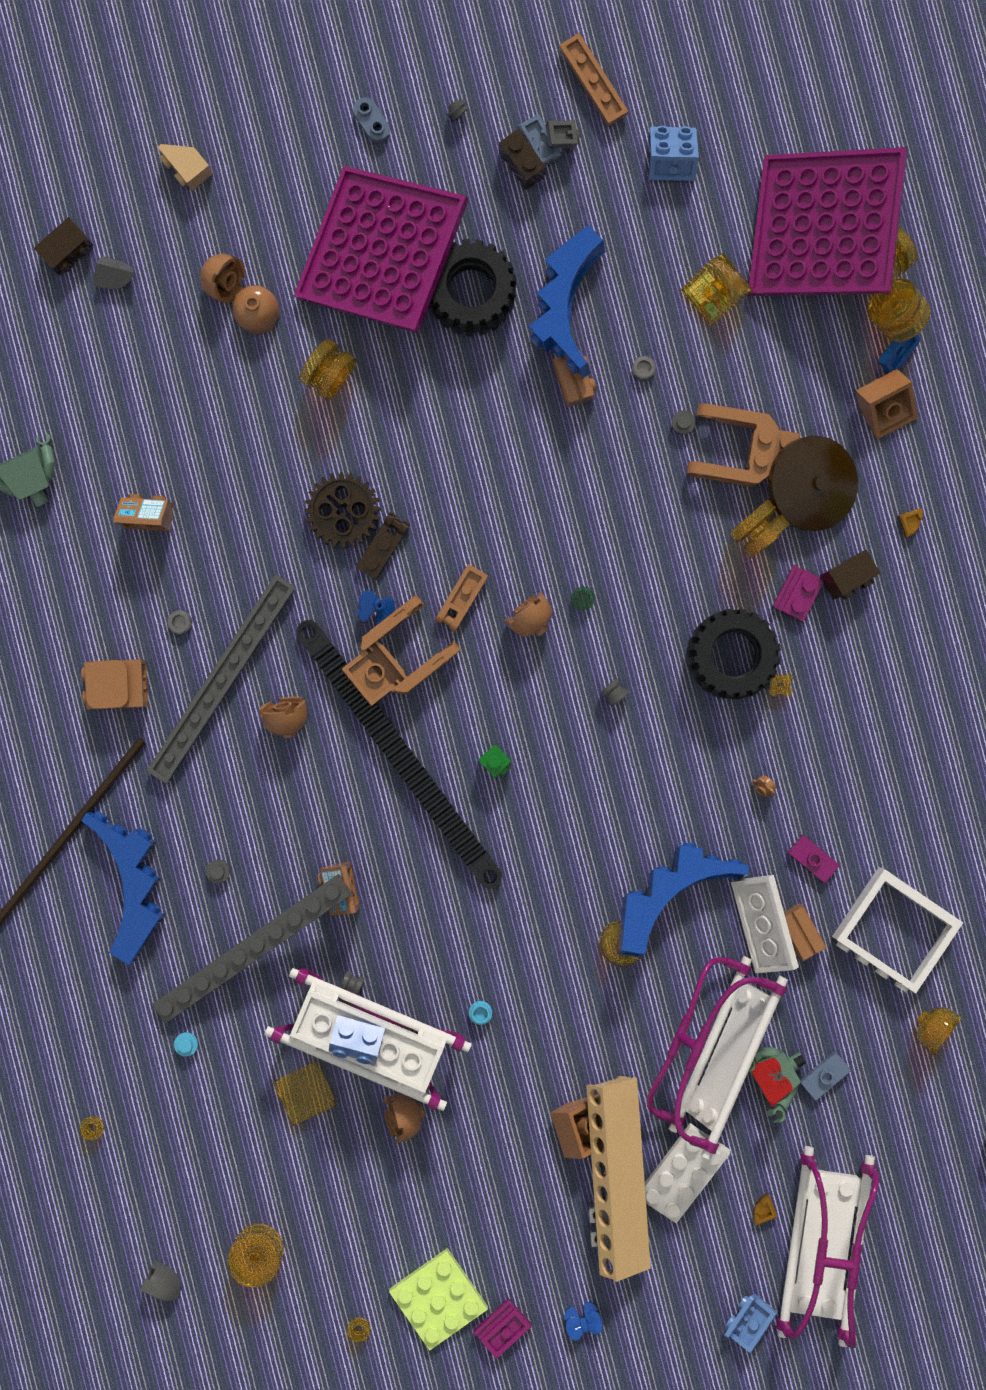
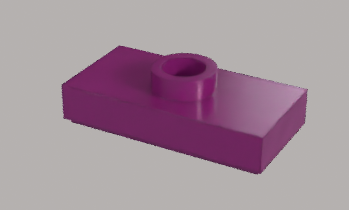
(813, 858)

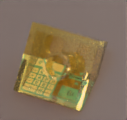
(716, 289)

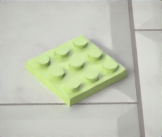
(438, 1299)

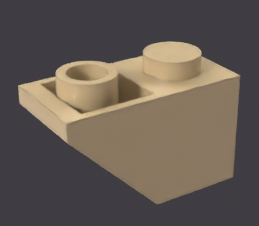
(187, 163)

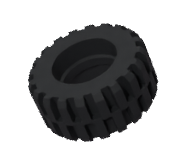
(488, 315)
(764, 647)

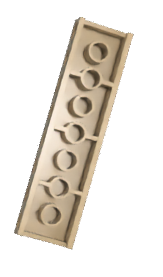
(622, 1178)

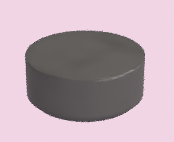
(643, 368)
(180, 622)

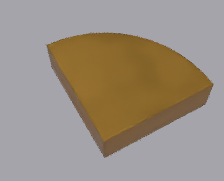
(910, 521)
(764, 1210)

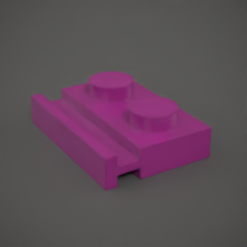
(798, 593)
(502, 1328)

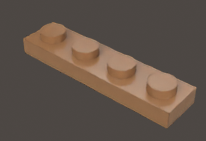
(593, 79)

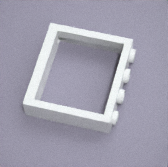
(860, 906)

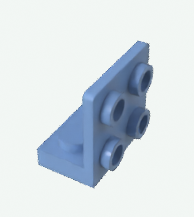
(673, 153)

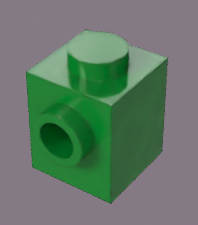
(495, 761)

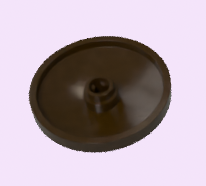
(813, 483)

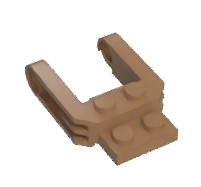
(764, 446)
(375, 669)

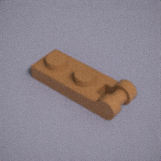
(462, 597)

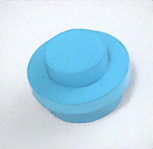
(480, 1012)
(186, 1044)

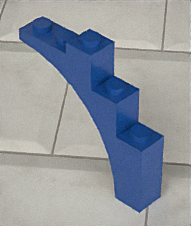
(565, 270)
(138, 882)
(641, 911)

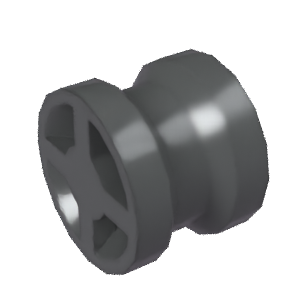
(614, 692)
(352, 983)

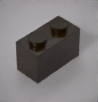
(522, 159)
(64, 246)
(849, 575)

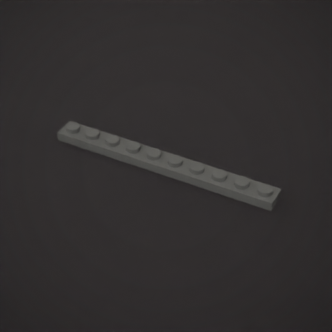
(221, 679)
(252, 948)

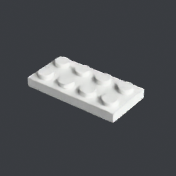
(764, 924)
(682, 1176)

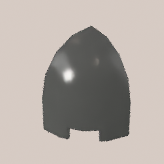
(112, 273)
(162, 1283)

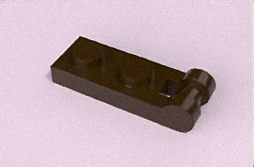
(382, 546)

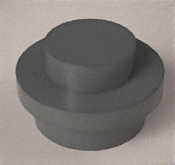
(456, 109)
(683, 422)
(217, 871)

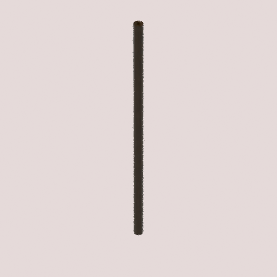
(71, 829)

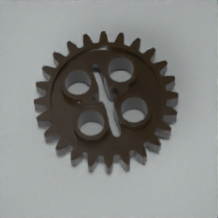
(328, 525)

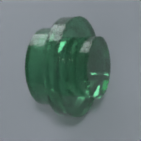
(582, 598)

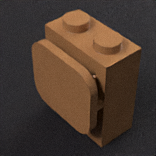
(115, 684)

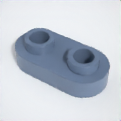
(370, 119)

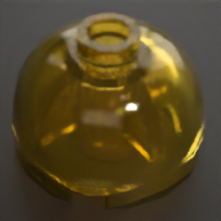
(609, 945)
(936, 1027)

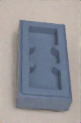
(536, 135)
(825, 1075)

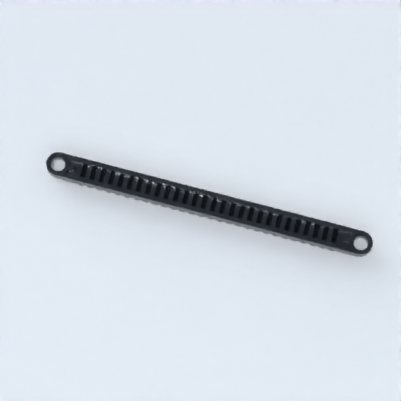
(401, 757)

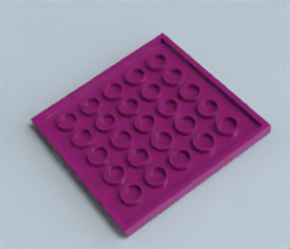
(828, 222)
(381, 248)

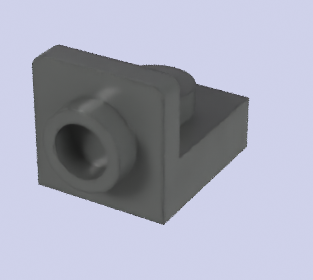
(562, 134)

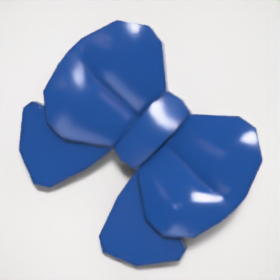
(369, 602)
(591, 1322)

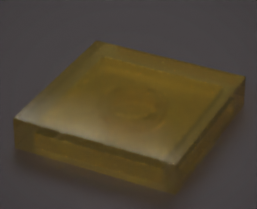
(304, 1093)

